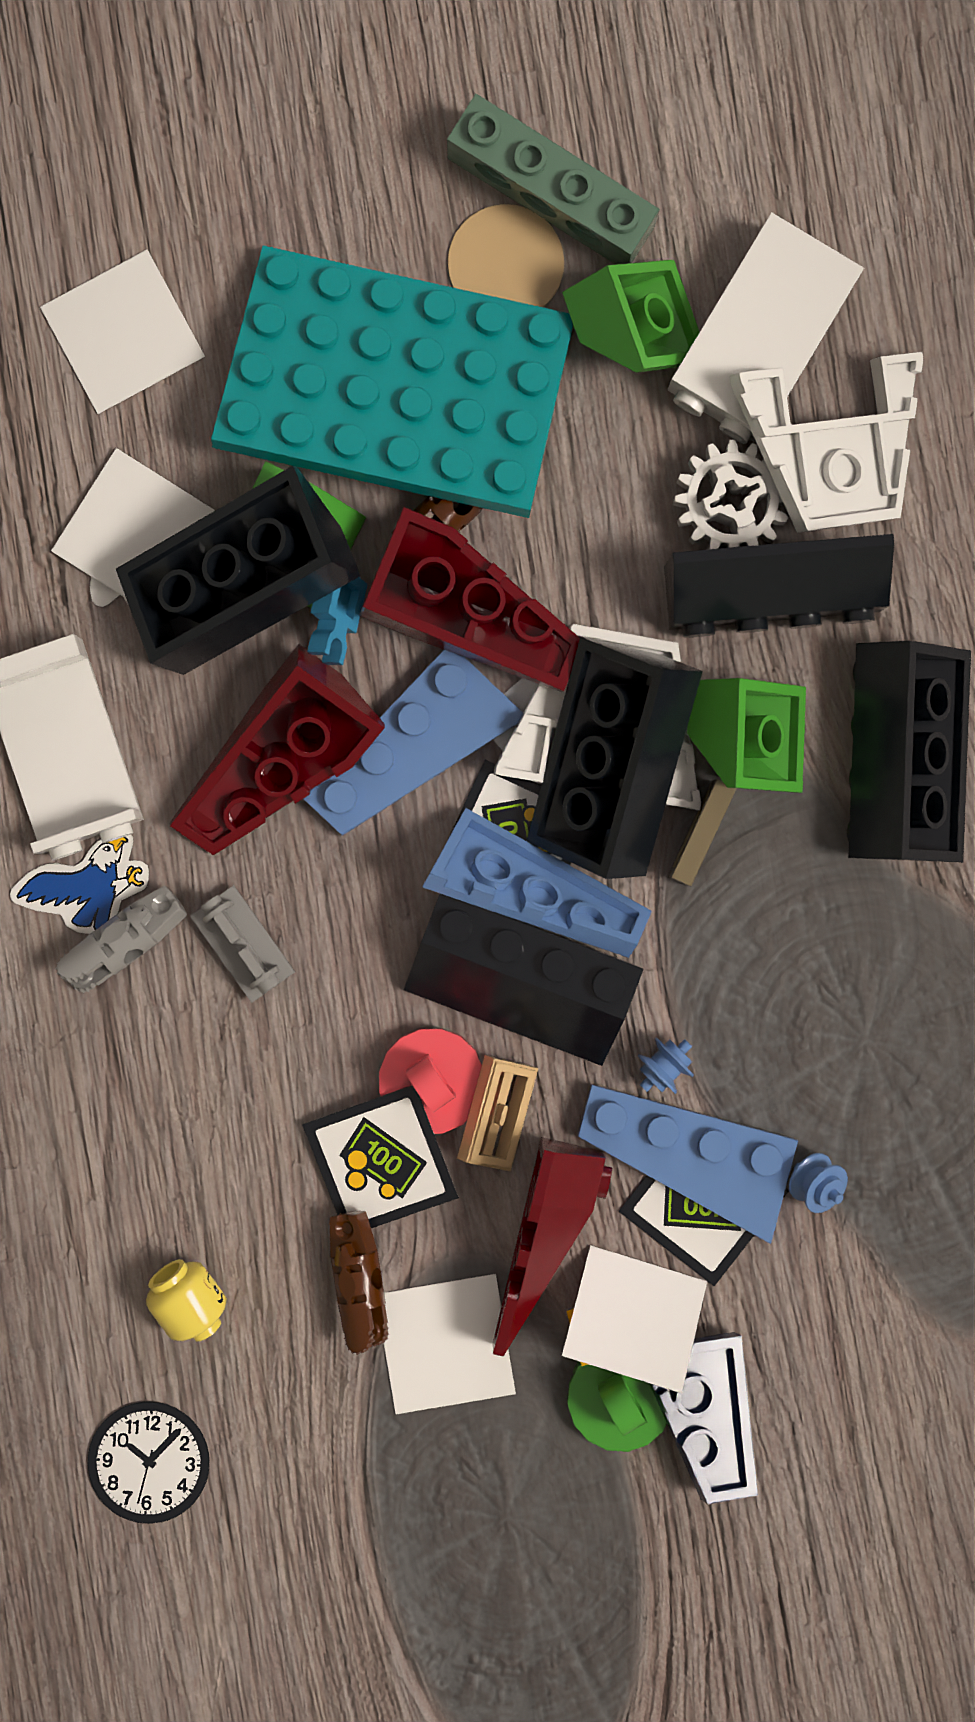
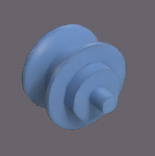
(665, 1065)
(818, 1183)

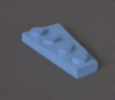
(426, 731)
(527, 884)
(703, 1157)

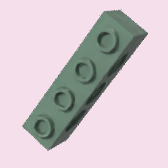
(551, 182)

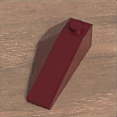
(458, 601)
(287, 743)
(555, 1211)

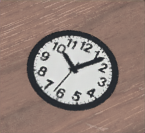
(148, 1462)

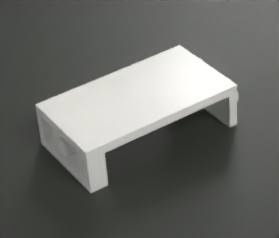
(764, 321)
(64, 748)

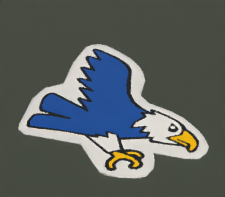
(86, 892)

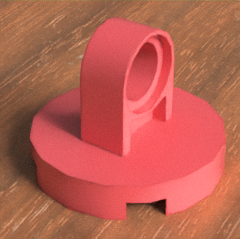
(441, 1071)

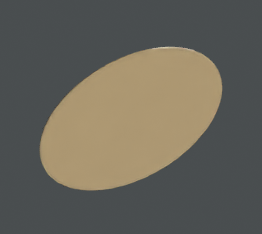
(507, 255)

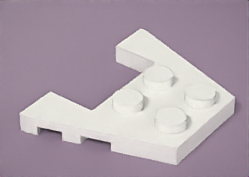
(839, 467)
(529, 744)

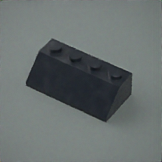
(236, 572)
(778, 584)
(909, 752)
(613, 758)
(523, 979)

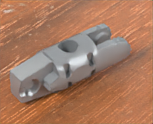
(121, 940)

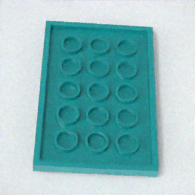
(394, 381)

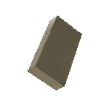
(701, 833)

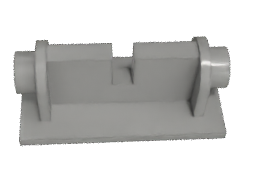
(242, 943)

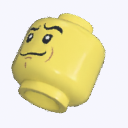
(186, 1301)

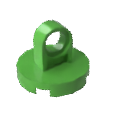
(613, 1409)

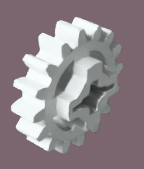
(722, 477)

